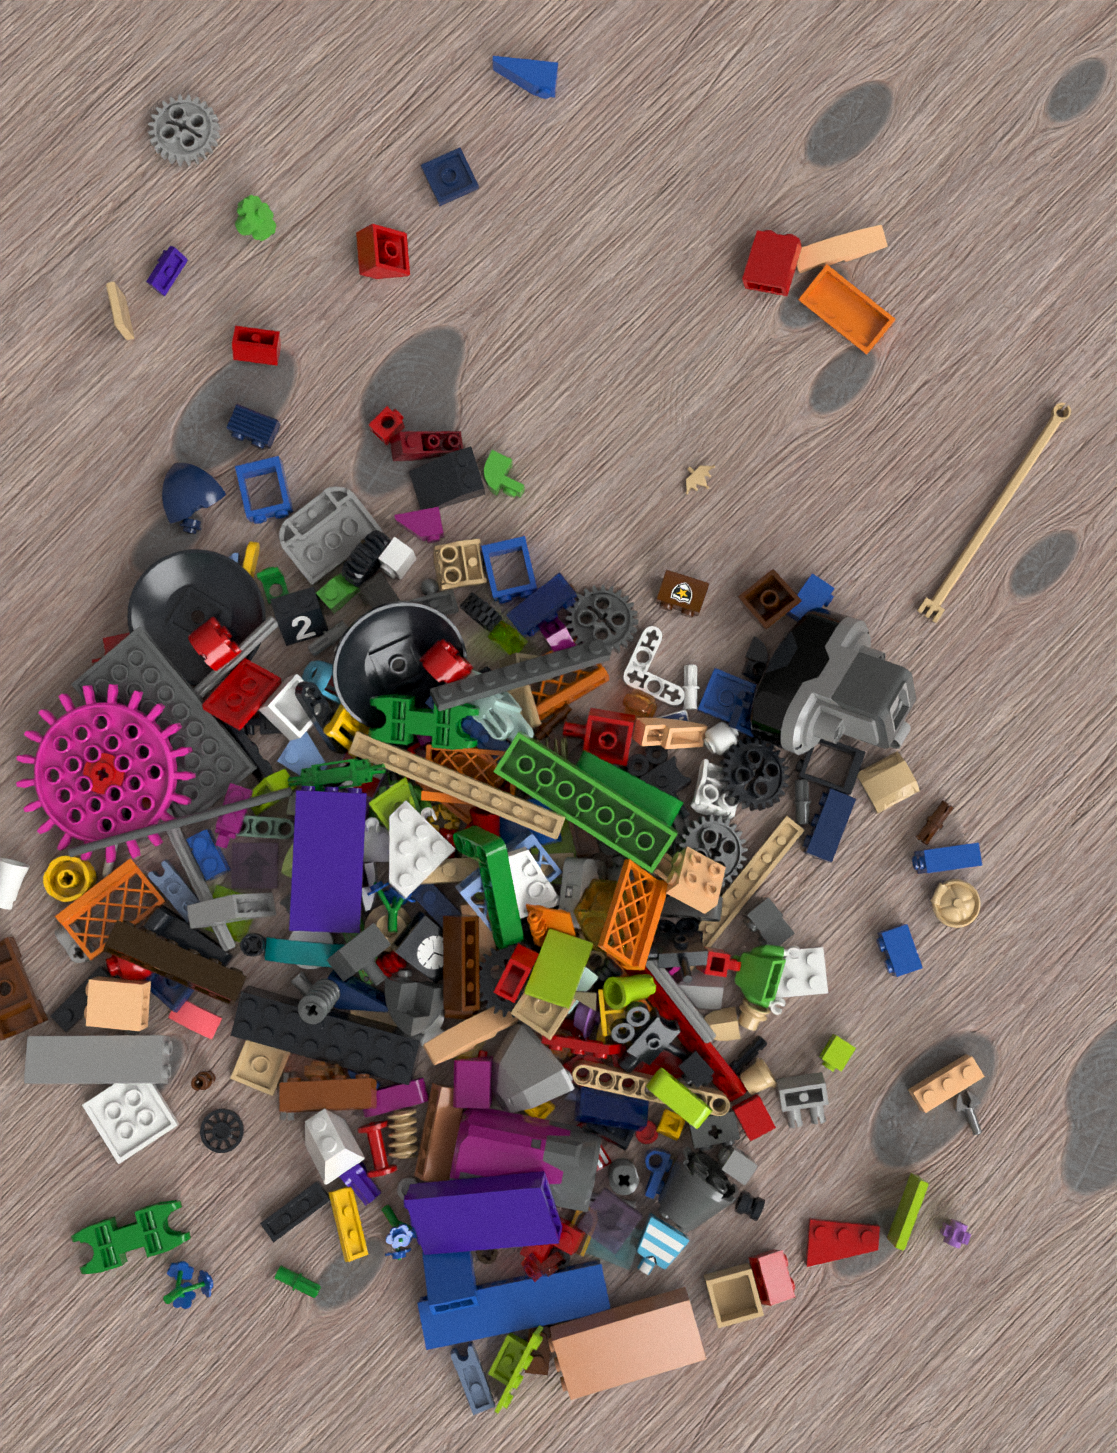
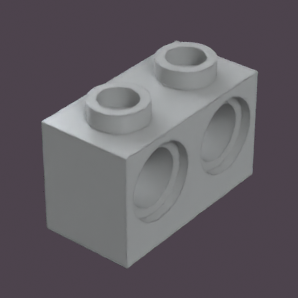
(736, 1163)

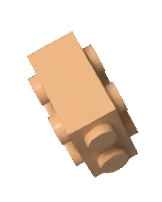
(695, 880)

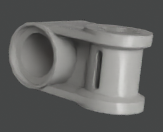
(70, 945)

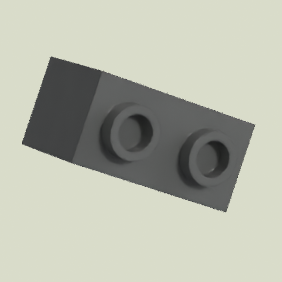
(726, 1135)

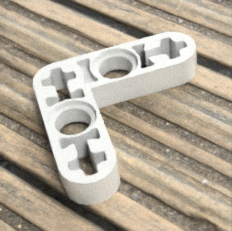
(642, 668)

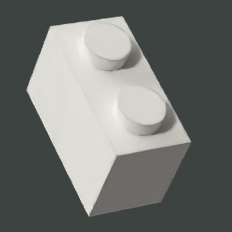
(396, 559)

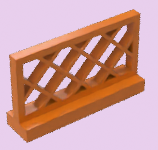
(570, 692)
(431, 794)
(97, 894)
(644, 919)

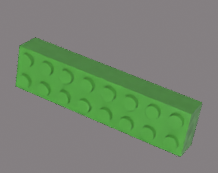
(586, 801)

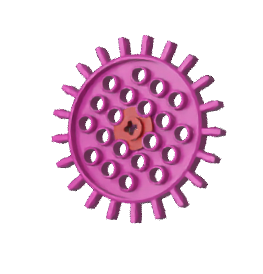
(119, 719)

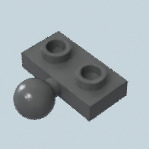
(442, 601)

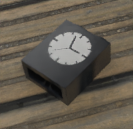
(422, 946)

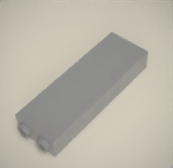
(98, 1059)

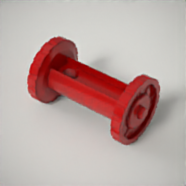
(377, 1149)

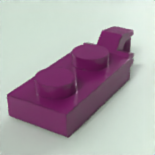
(230, 824)

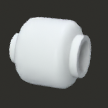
(720, 738)

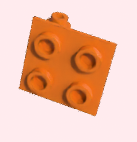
(543, 918)

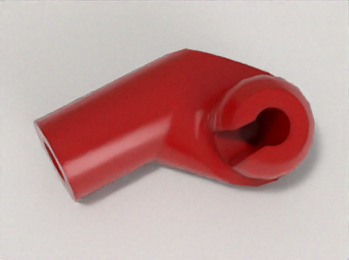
(567, 1024)

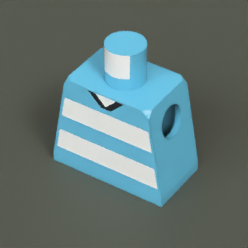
(659, 1244)

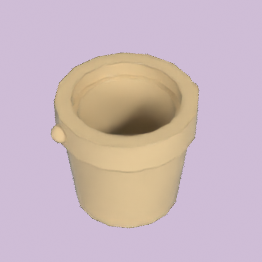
(758, 1077)

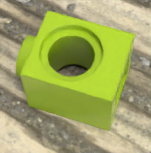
(836, 1053)

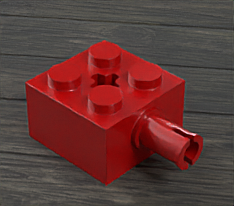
(594, 734)

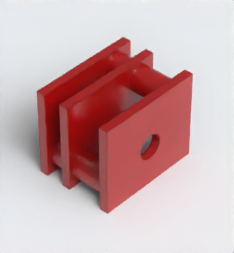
(753, 1117)

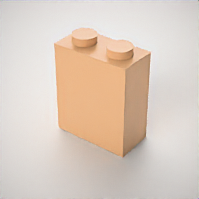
(117, 1003)

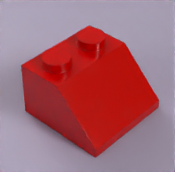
(382, 252)

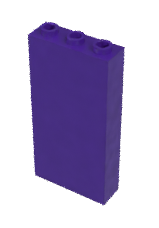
(327, 860)
(483, 1213)

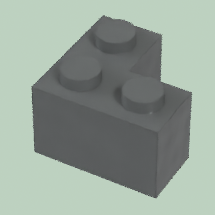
(767, 922)

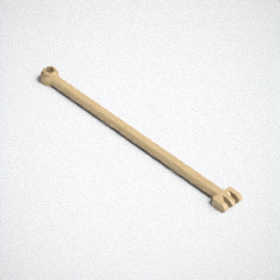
(994, 513)

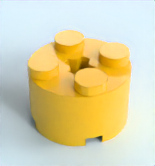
(60, 870)

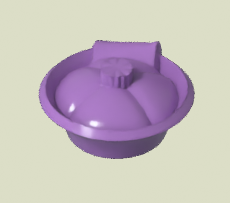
(587, 1018)

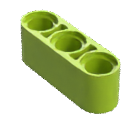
(679, 1098)

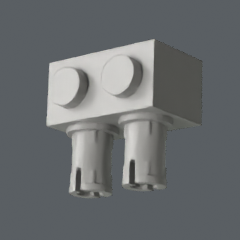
(801, 1093)

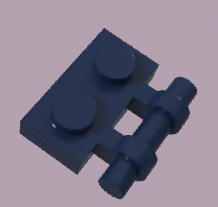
(741, 716)

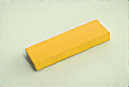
(348, 1223)

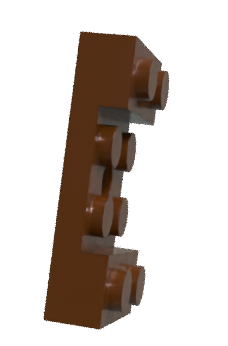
(20, 1007)

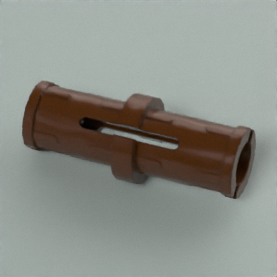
(934, 822)
(203, 1078)

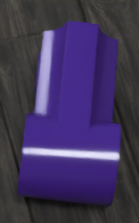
(360, 1183)

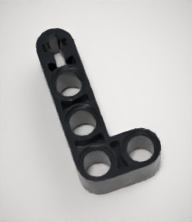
(173, 927)

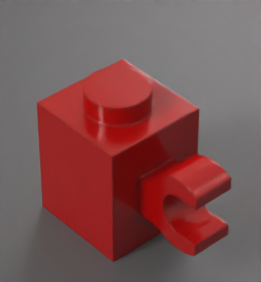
(719, 963)

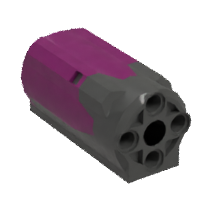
(512, 1143)

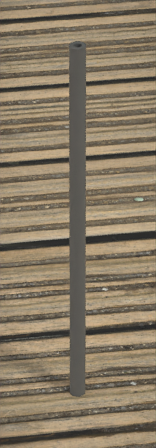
(179, 822)

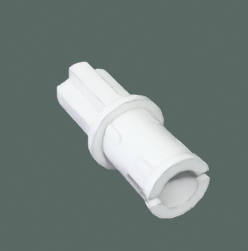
(690, 687)

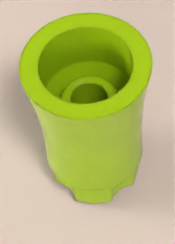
(625, 990)

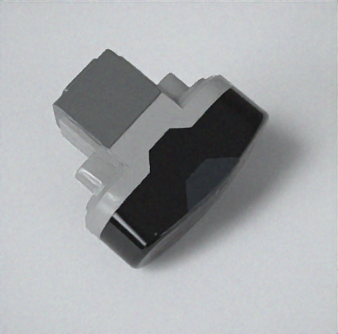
(831, 685)

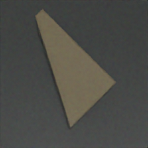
(587, 998)

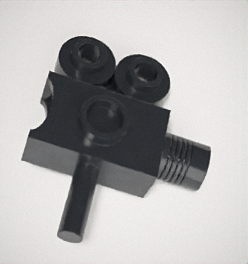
(664, 776)
(678, 946)
(647, 1039)

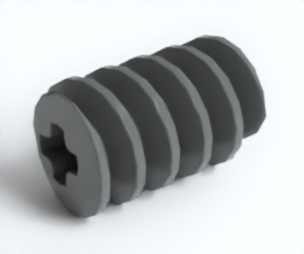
(318, 1001)
(624, 1167)

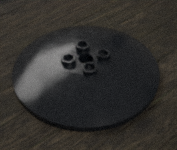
(192, 582)
(371, 646)

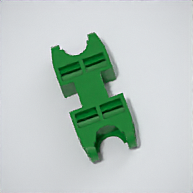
(405, 720)
(112, 1242)

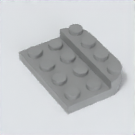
(325, 532)

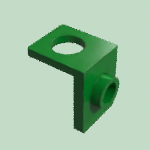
(269, 577)

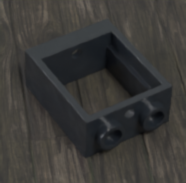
(851, 773)

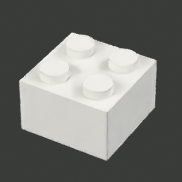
(285, 710)

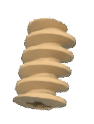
(402, 1134)

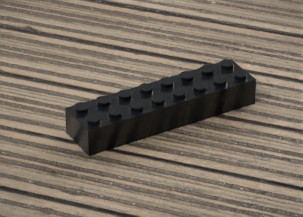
(337, 1039)

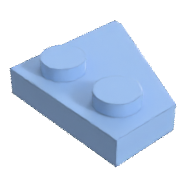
(301, 754)

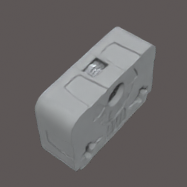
(576, 879)

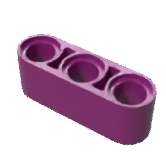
(399, 1097)

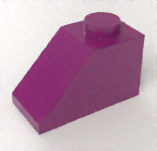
(423, 524)
(556, 635)

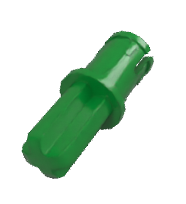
(297, 1282)

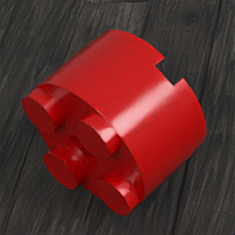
(214, 644)
(445, 664)

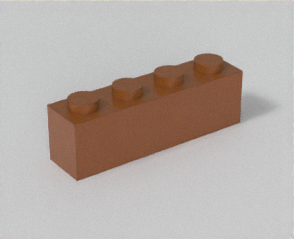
(328, 1094)

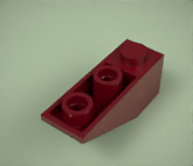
(424, 444)

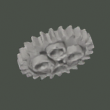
(193, 113)

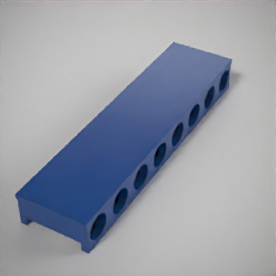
(519, 1305)

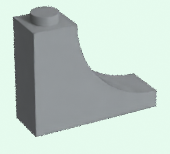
(231, 909)

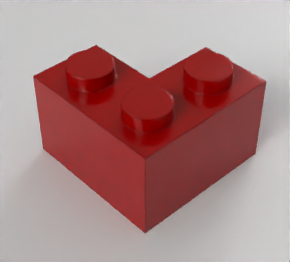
(569, 1242)

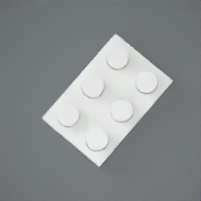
(804, 975)

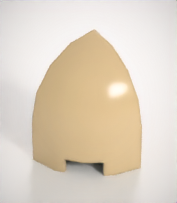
(724, 1024)

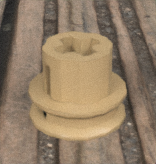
(752, 1015)

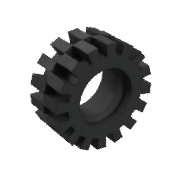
(481, 612)

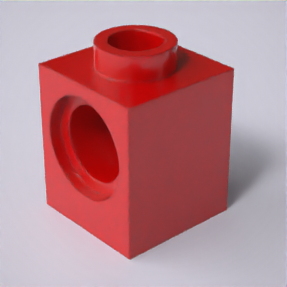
(386, 434)

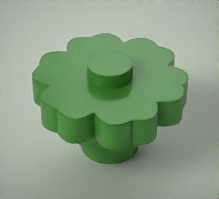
(255, 218)

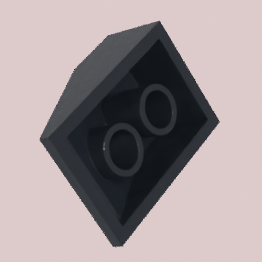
(448, 480)

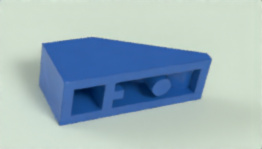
(531, 75)

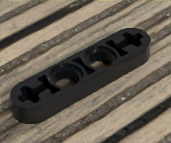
(323, 717)

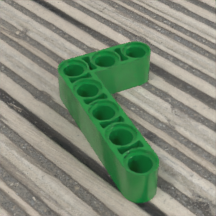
(496, 880)

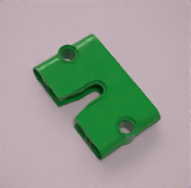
(636, 790)

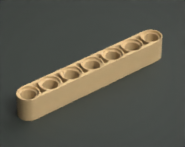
(637, 1090)

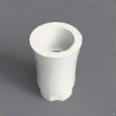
(11, 878)

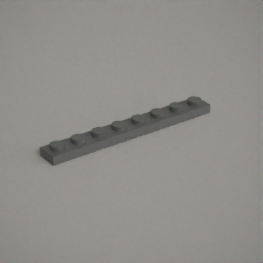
(519, 674)

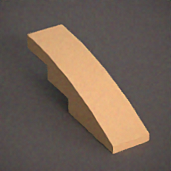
(841, 247)
(467, 1034)

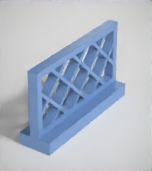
(473, 882)

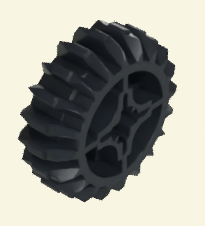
(364, 559)

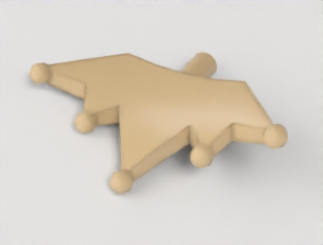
(698, 477)

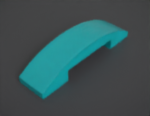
(300, 952)

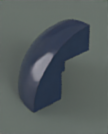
(188, 490)

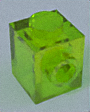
(507, 638)

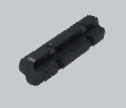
(748, 1054)

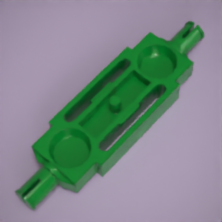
(359, 772)

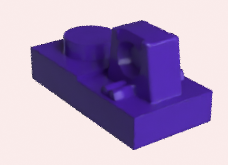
(165, 273)

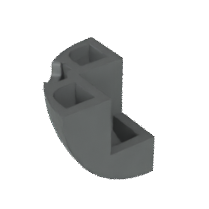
(413, 1003)

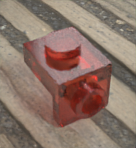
(536, 1270)

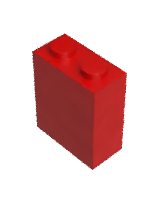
(772, 262)

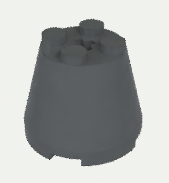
(695, 1190)

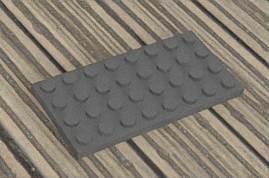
(215, 754)

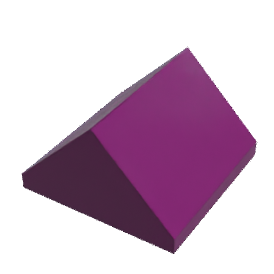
(473, 1083)

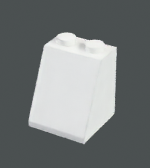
(331, 1145)

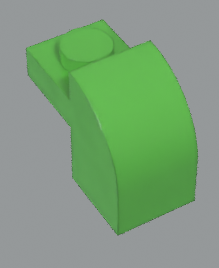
(496, 472)

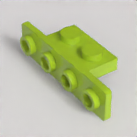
(510, 1362)

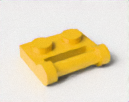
(344, 719)

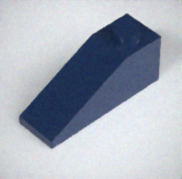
(358, 995)

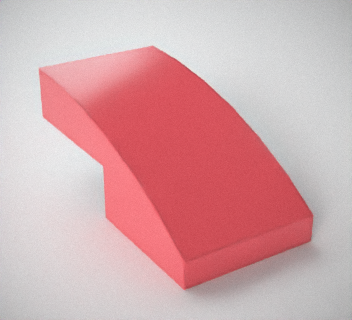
(197, 1019)

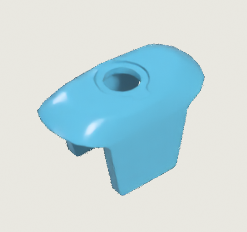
(321, 678)

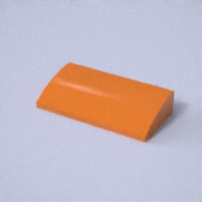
(847, 309)

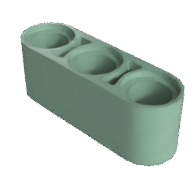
(273, 832)

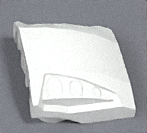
(709, 796)

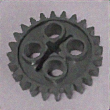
(616, 608)
(695, 840)

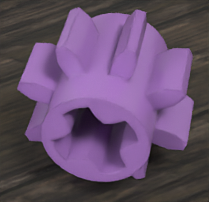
(955, 1233)

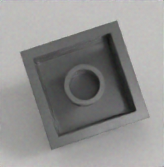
(360, 955)

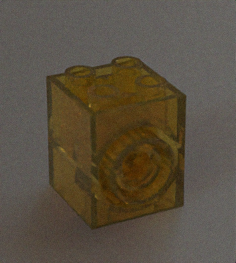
(594, 908)

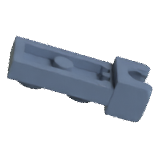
(174, 888)
(473, 1379)

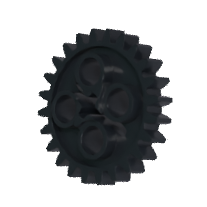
(738, 762)
(489, 983)

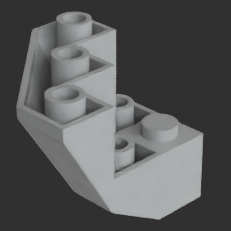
(527, 1071)

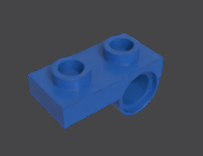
(655, 1183)

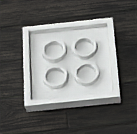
(130, 1117)

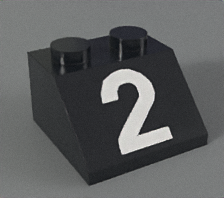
(299, 616)

